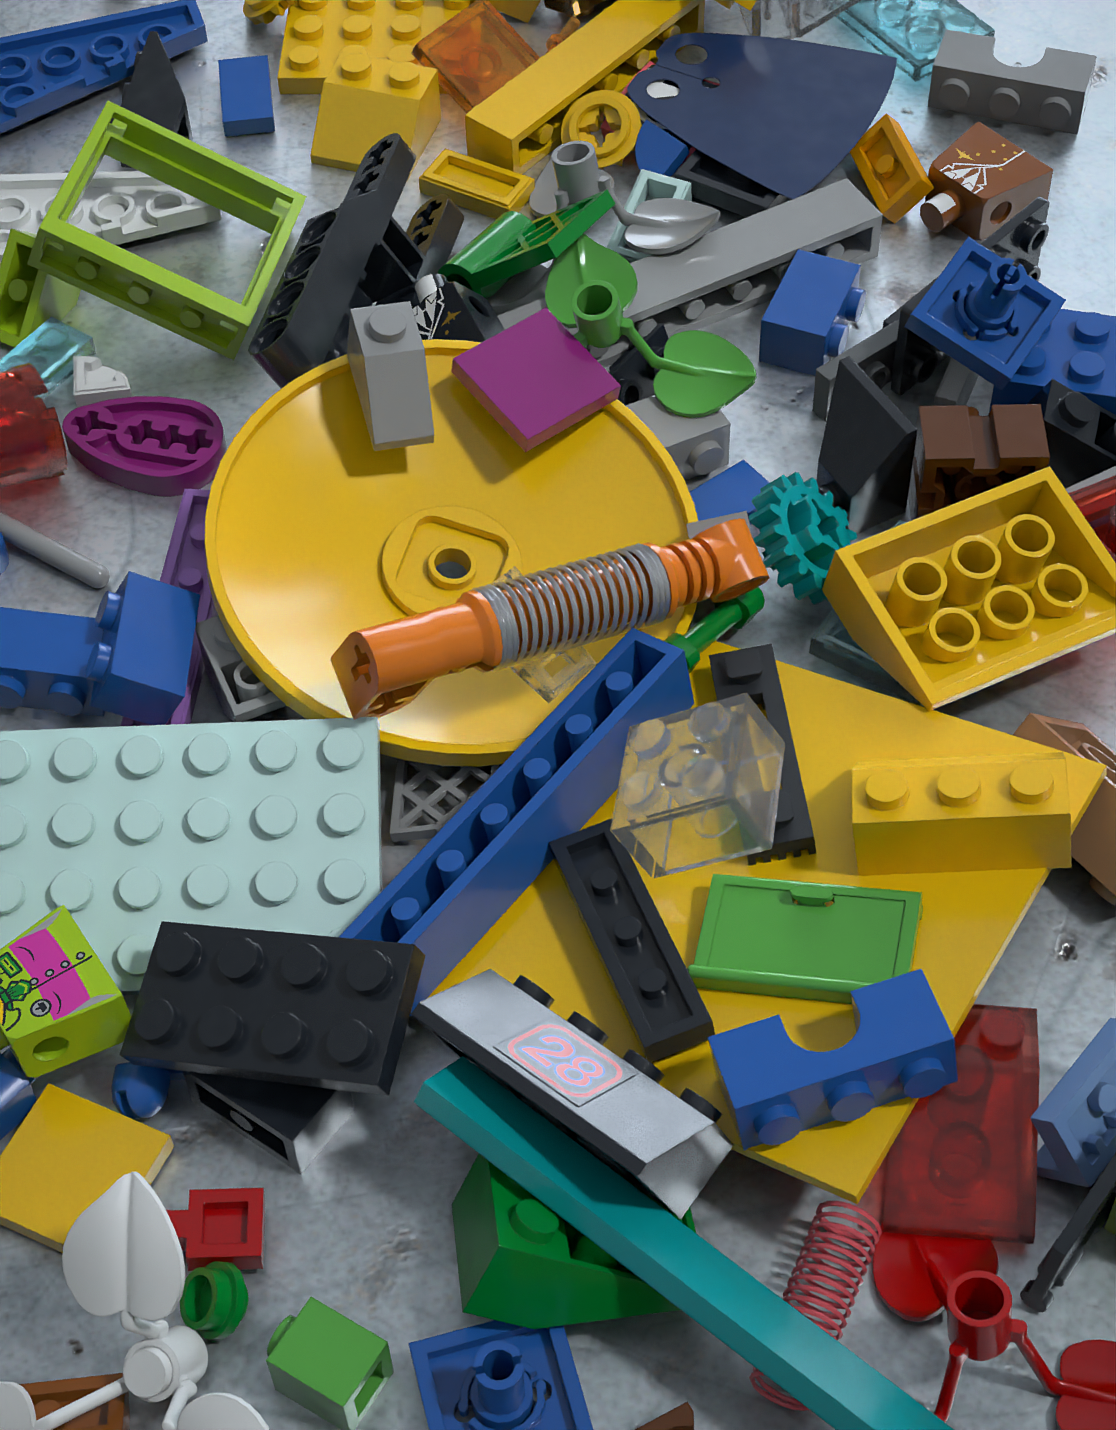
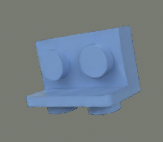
(1080, 1115)

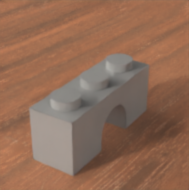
(1041, 95)

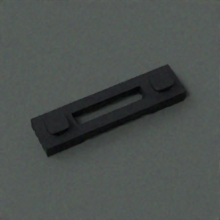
(756, 673)

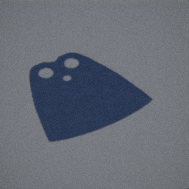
(780, 106)

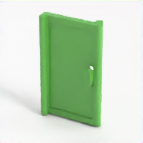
(773, 947)

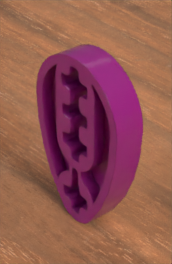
(148, 443)

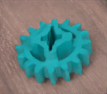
(799, 533)

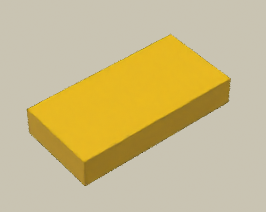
(476, 184)

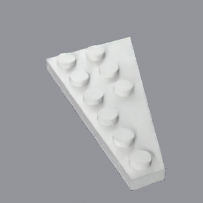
(114, 206)

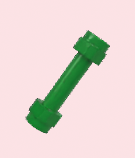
(727, 614)

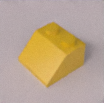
(369, 100)

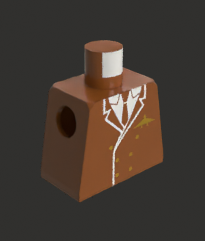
(982, 183)

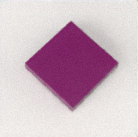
(535, 379)

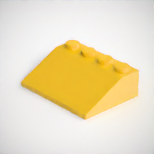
(977, 589)

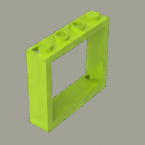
(138, 283)

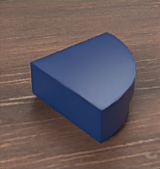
(658, 150)

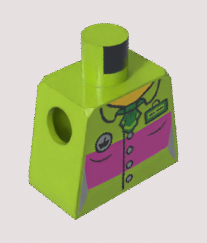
(57, 997)

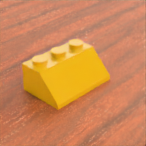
(961, 814)

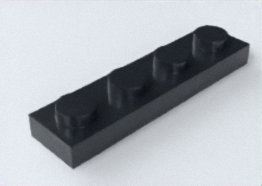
(632, 942)

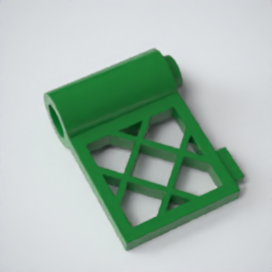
(518, 244)

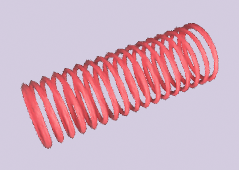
(835, 1231)

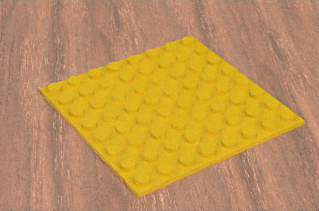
(958, 939)

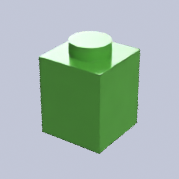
(328, 1364)

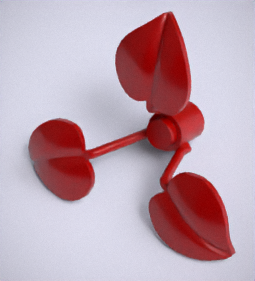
(934, 1273)

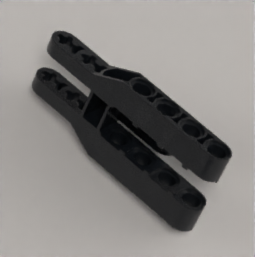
(351, 262)

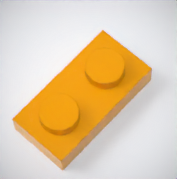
(891, 168)

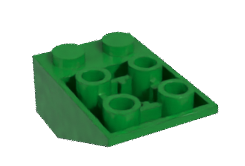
(532, 1265)

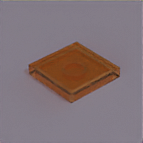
(475, 54)

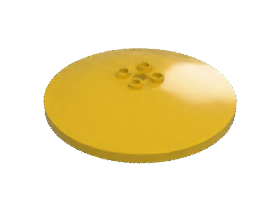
(334, 538)

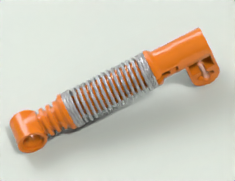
(490, 626)

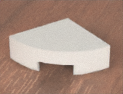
(97, 382)

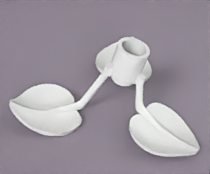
(131, 1262)

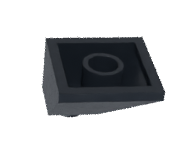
(865, 450)

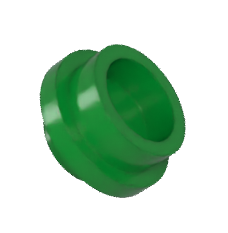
(214, 1300)

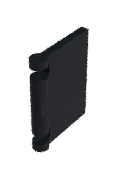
(1070, 1245)

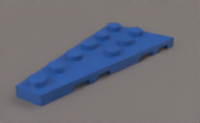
(77, 58)

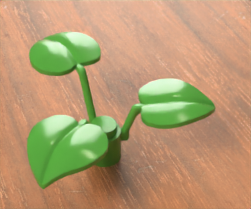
(591, 291)

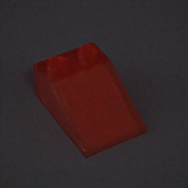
(971, 1148)

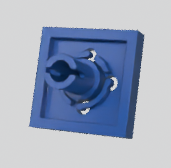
(990, 303)
(495, 1374)

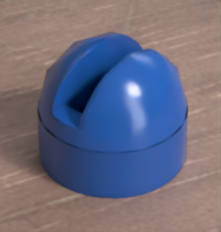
(139, 1090)

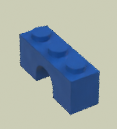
(784, 1089)

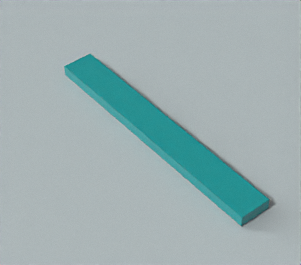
(668, 1255)

